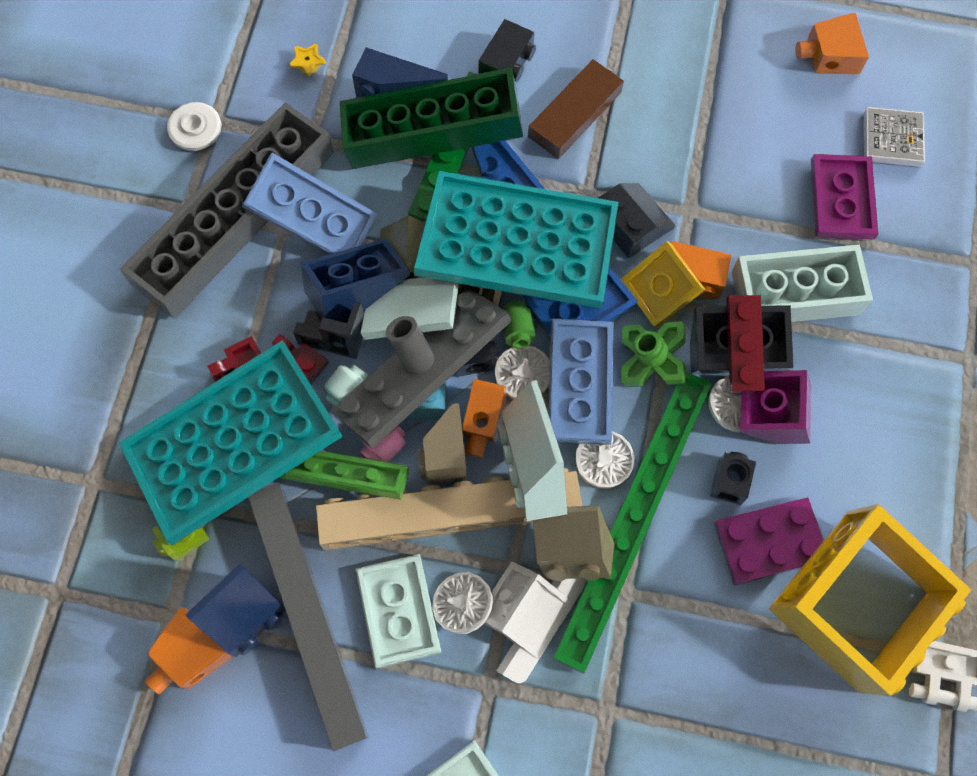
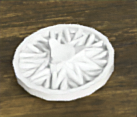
(194, 126)
(520, 367)
(725, 405)
(605, 464)
(462, 603)

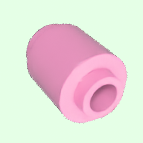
(386, 448)

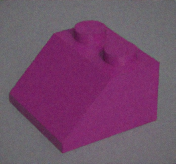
(781, 411)

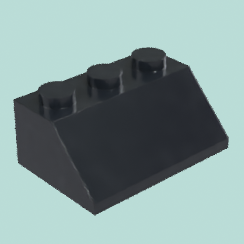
(710, 339)

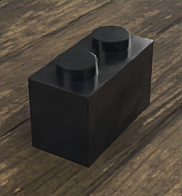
(508, 49)

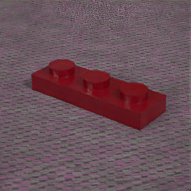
(745, 343)

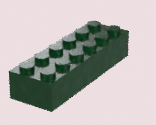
(430, 118)

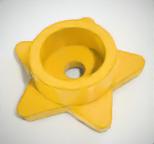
(310, 66)

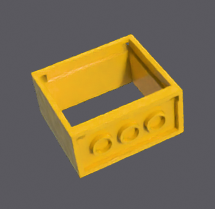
(924, 625)

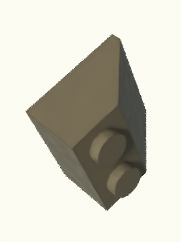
(443, 450)
(574, 545)

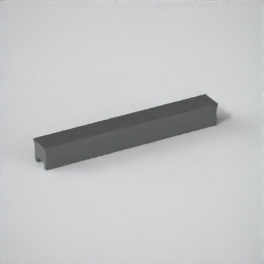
(308, 618)

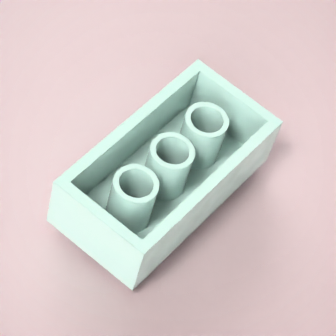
(812, 281)

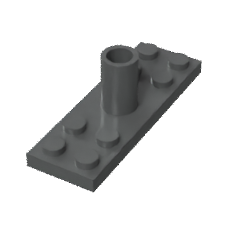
(418, 367)

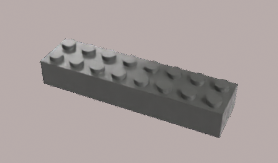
(212, 221)

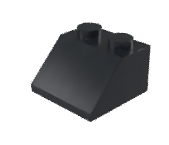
(637, 218)

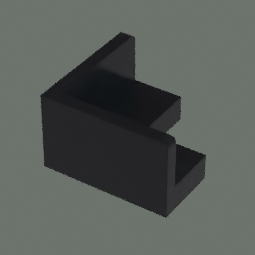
(331, 335)

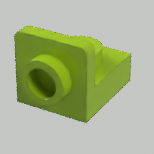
(180, 548)

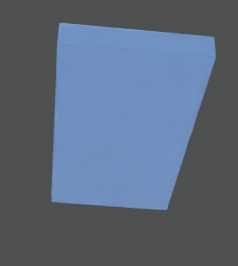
(308, 207)
(581, 381)

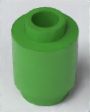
(520, 330)

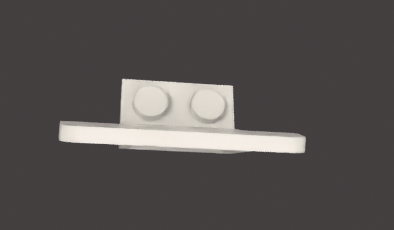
(529, 615)

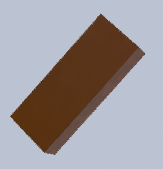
(575, 108)

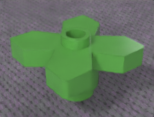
(653, 353)

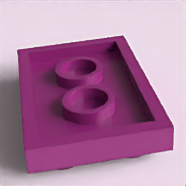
(844, 196)
(769, 540)

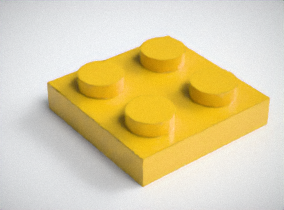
(662, 284)

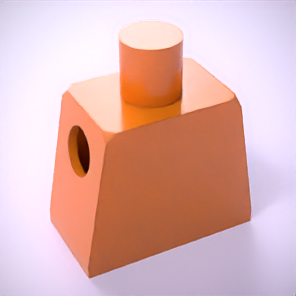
(835, 46)
(486, 403)
(183, 655)

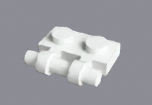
(949, 664)

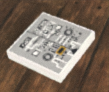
(894, 136)

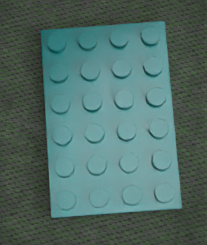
(518, 239)
(228, 442)

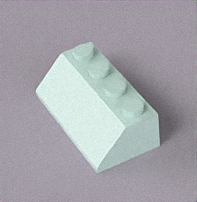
(534, 456)

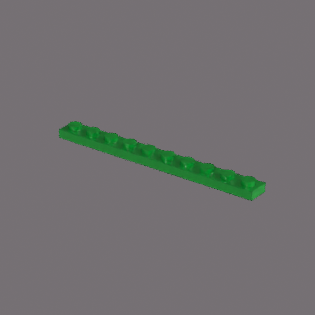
(633, 522)

